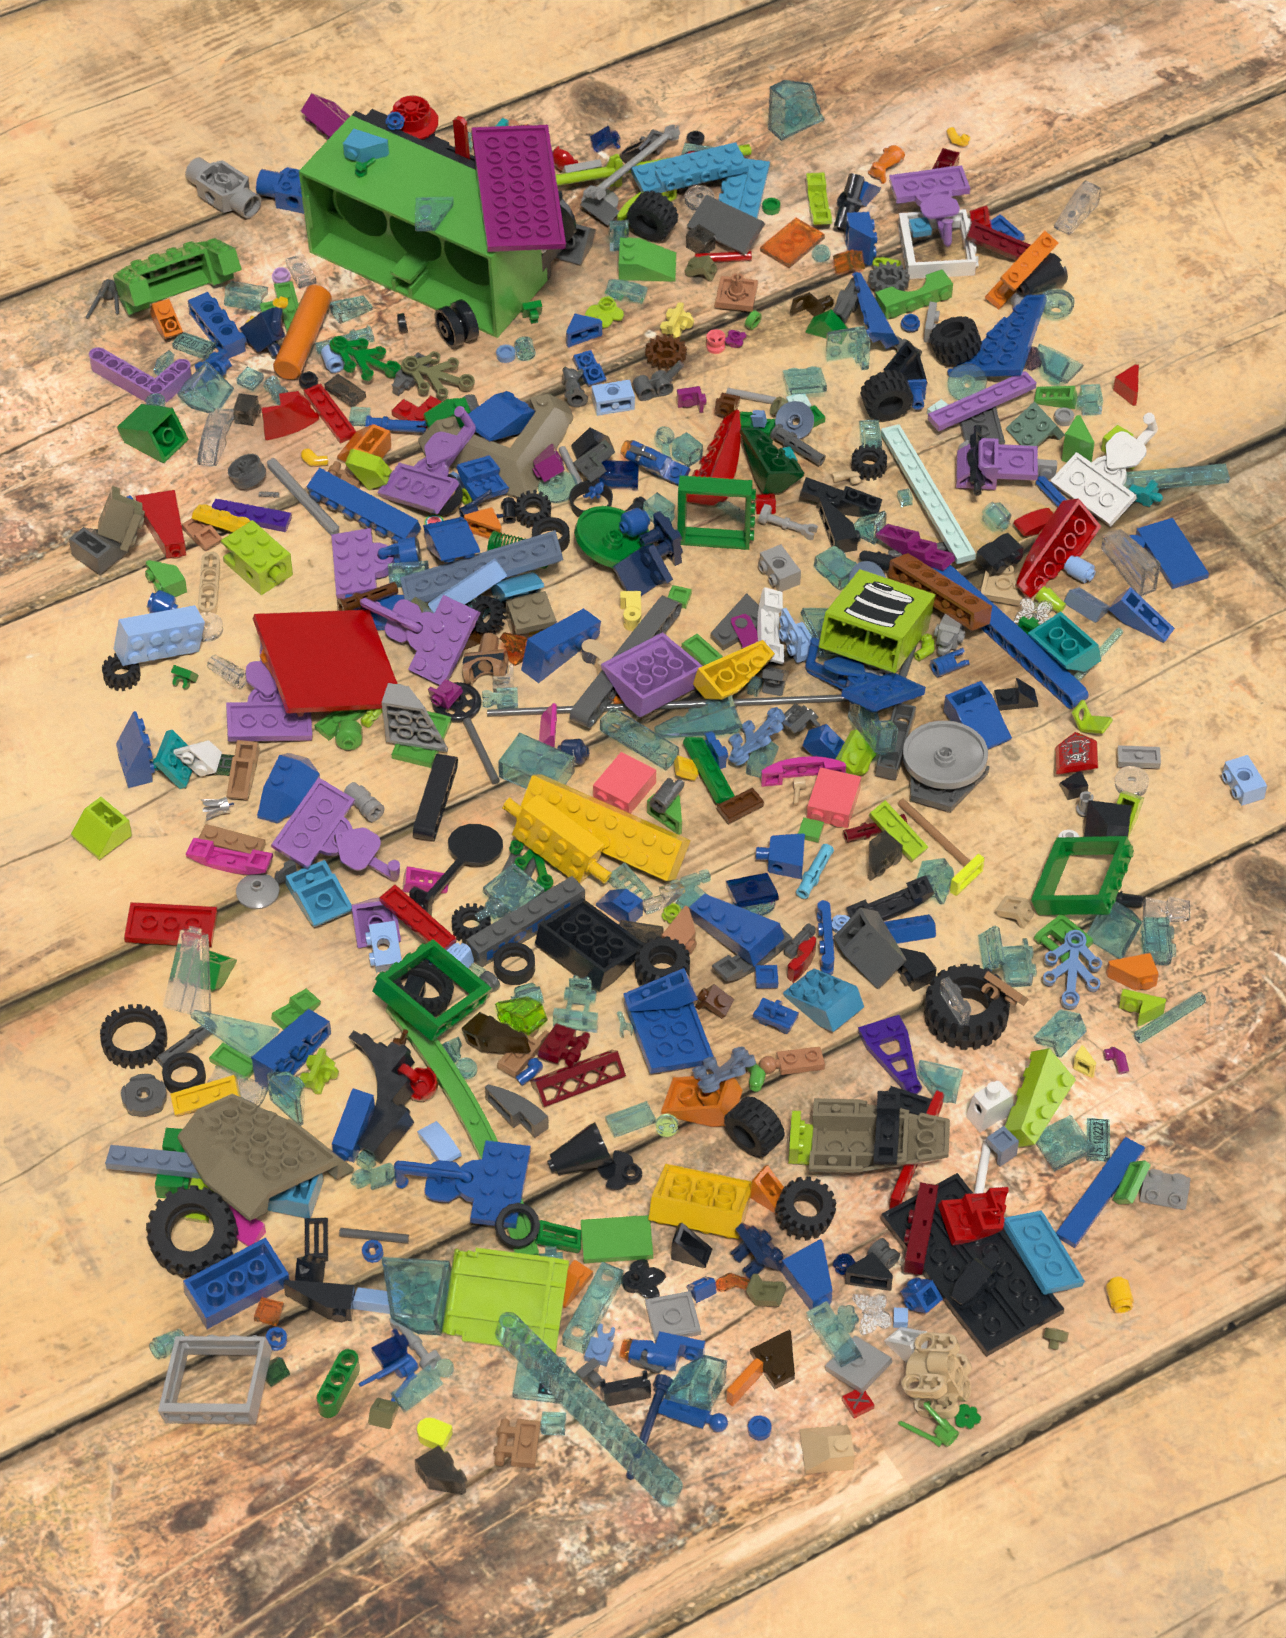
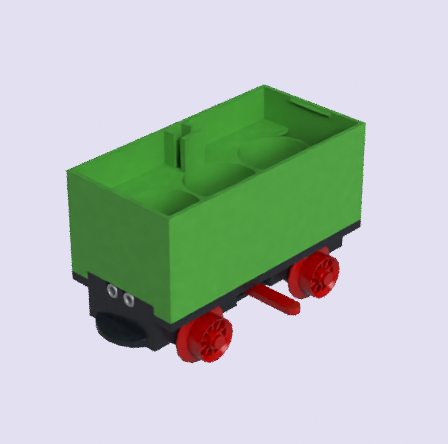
(371, 219)

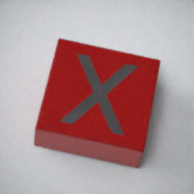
(857, 1403)

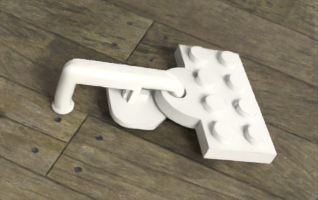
(1102, 488)

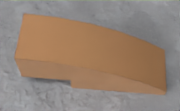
(243, 769)

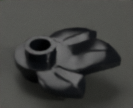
(618, 1171)
(643, 1279)

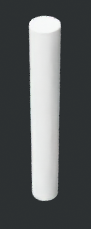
(983, 1167)

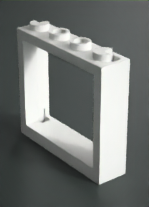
(952, 267)

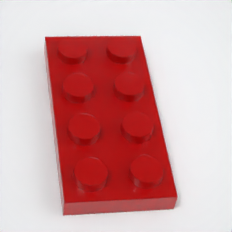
(163, 922)

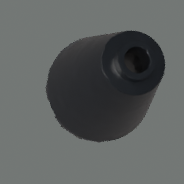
(1045, 276)
(581, 1152)

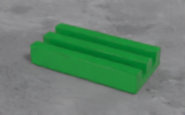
(559, 1240)

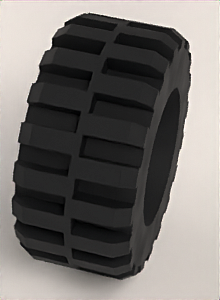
(982, 1026)
(182, 1204)

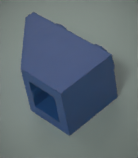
(823, 742)

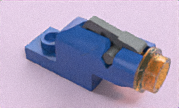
(654, 461)
(663, 1353)

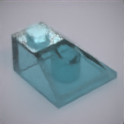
(1058, 365)
(205, 390)
(1115, 930)
(287, 1094)

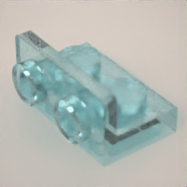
(244, 295)

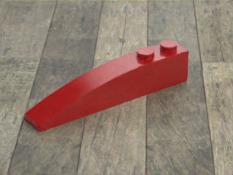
(722, 457)
(1063, 536)

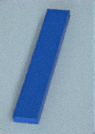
(1099, 1193)

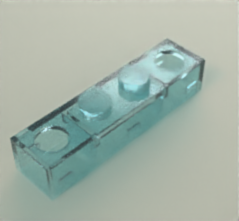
(639, 738)
(593, 1307)

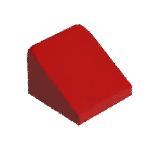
(762, 499)

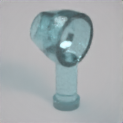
(668, 437)

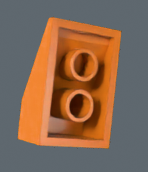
(690, 1104)

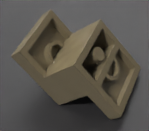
(120, 519)
(529, 613)

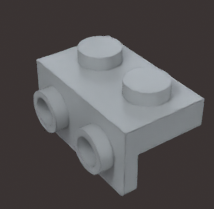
(1165, 1189)

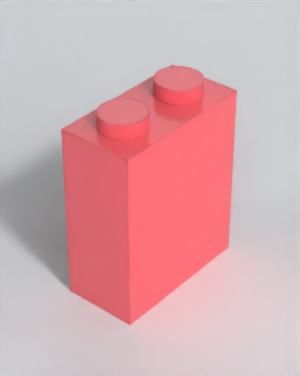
(624, 783)
(834, 797)

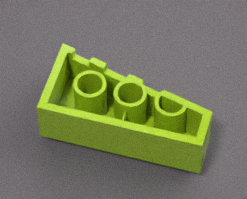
(1039, 1097)

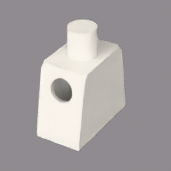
(989, 1106)

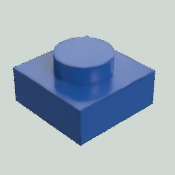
(766, 976)

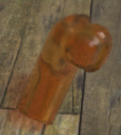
(730, 1281)

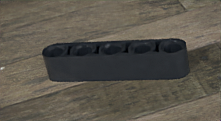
(435, 797)

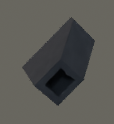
(917, 969)

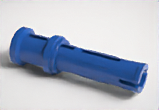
(396, 425)

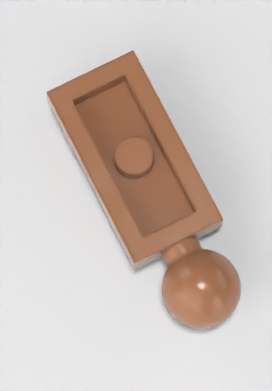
(794, 1061)

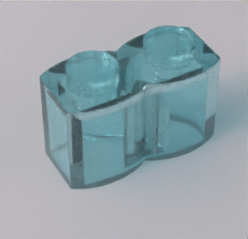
(834, 566)

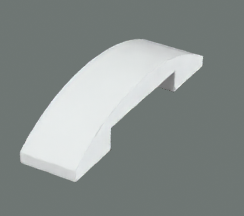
(768, 622)

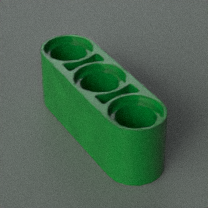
(338, 1393)

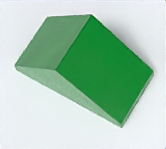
(825, 323)

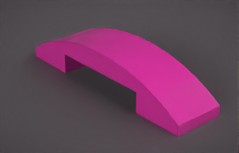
(798, 767)
(228, 860)

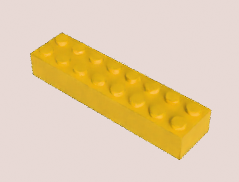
(623, 833)

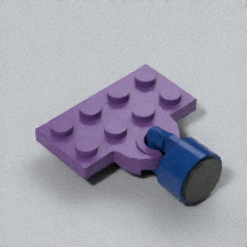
(362, 561)

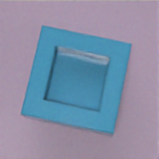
(920, 227)

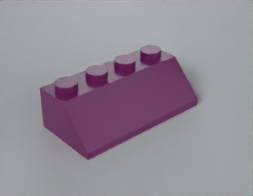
(324, 114)

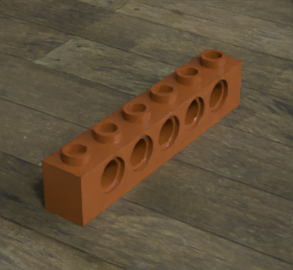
(949, 596)

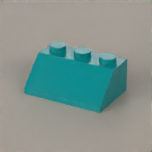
(1067, 643)

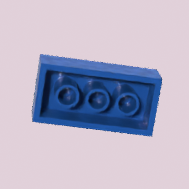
(235, 1283)

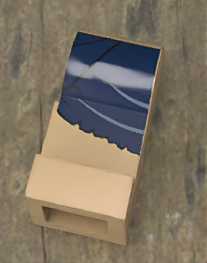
(595, 653)

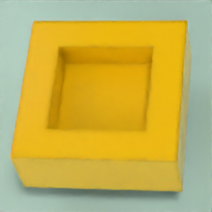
(685, 768)

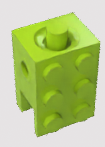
(257, 557)

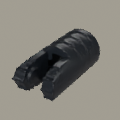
(878, 558)

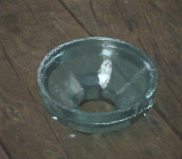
(1058, 299)

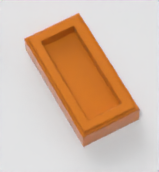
(744, 1382)

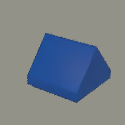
(702, 1288)

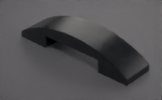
(898, 902)
(887, 1128)

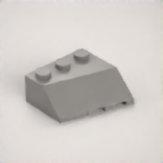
(408, 721)

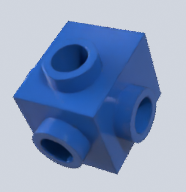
(921, 1295)

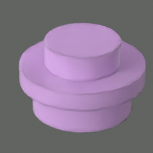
(281, 275)

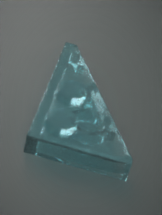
(239, 1034)

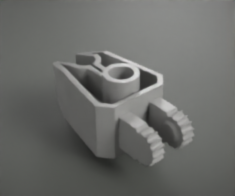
(949, 635)

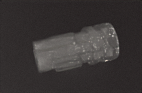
(227, 670)

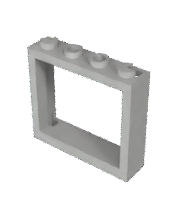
(213, 1412)

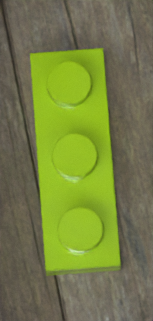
(891, 821)

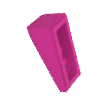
(413, 875)

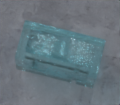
(1157, 939)

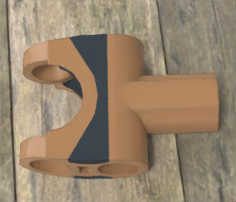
(486, 660)

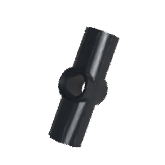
(849, 200)

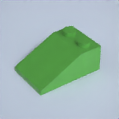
(645, 261)

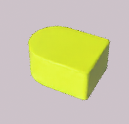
(434, 1433)

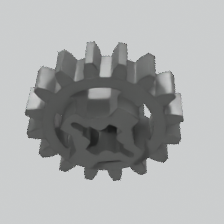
(888, 276)

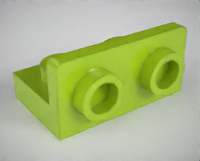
(856, 754)
(800, 1140)

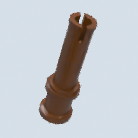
(376, 594)

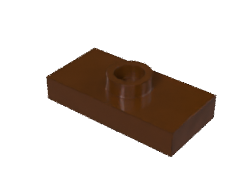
(740, 805)

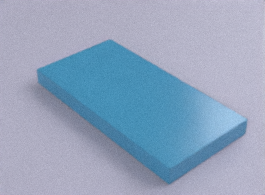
(1042, 1252)

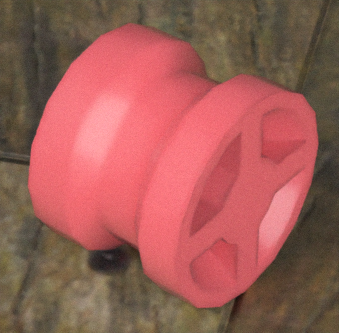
(715, 341)

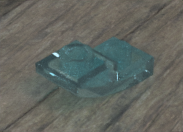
(620, 288)

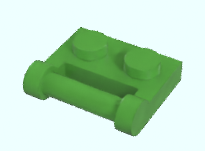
(1059, 928)

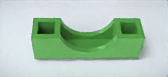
(898, 302)

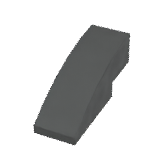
(517, 1110)

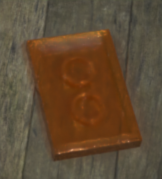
(792, 242)

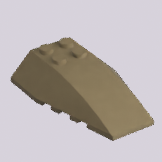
(847, 1132)

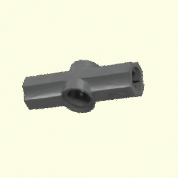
(847, 301)

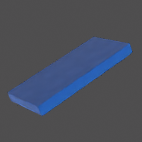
(1171, 548)

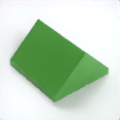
(1078, 440)

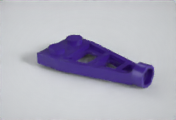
(887, 1031)

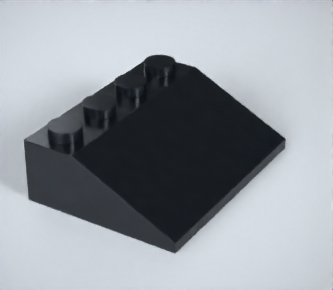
(588, 943)

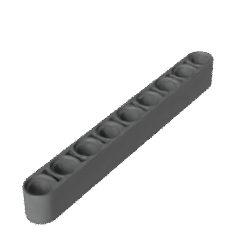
(601, 690)

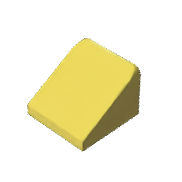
(1084, 1062)

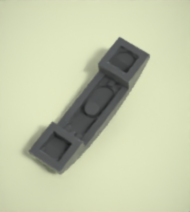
(736, 967)

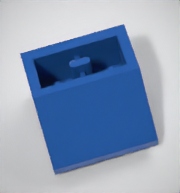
(860, 235)

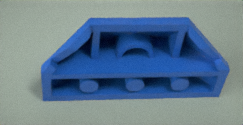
(286, 787)

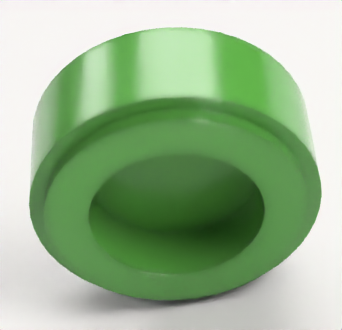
(753, 320)

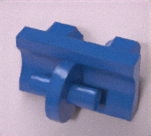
(218, 361)
(776, 1015)

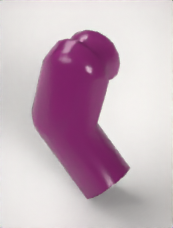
(1117, 1056)

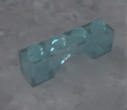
(878, 734)

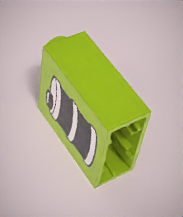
(876, 621)

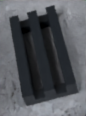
(316, 1221)

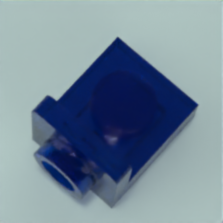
(391, 1349)

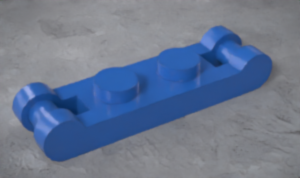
(825, 930)

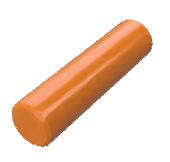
(302, 332)

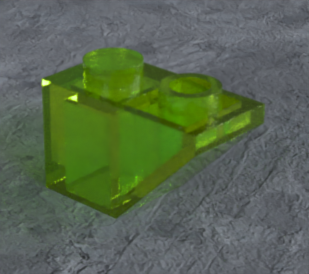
(522, 1014)

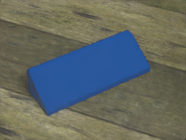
(912, 928)

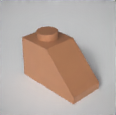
(682, 929)

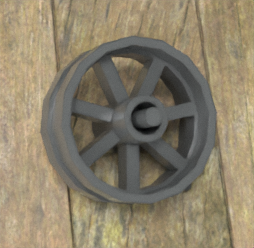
(246, 471)

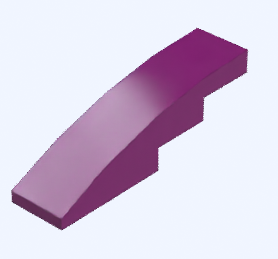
(909, 542)

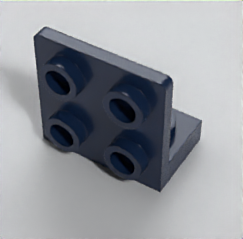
(642, 570)

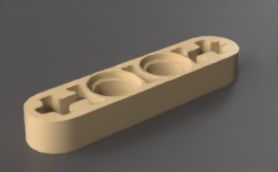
(206, 584)

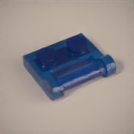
(620, 474)

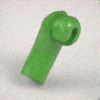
(756, 1078)

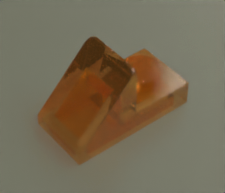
(515, 647)

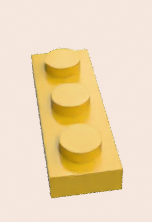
(217, 518)
(193, 1098)

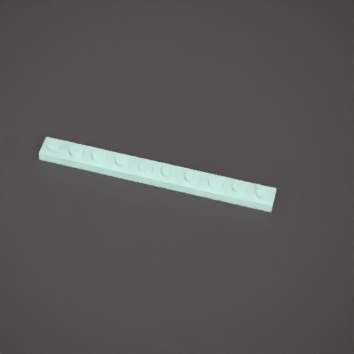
(928, 494)

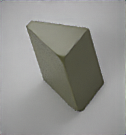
(383, 1413)

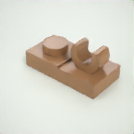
(1012, 995)

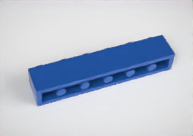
(362, 506)

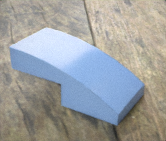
(439, 1142)

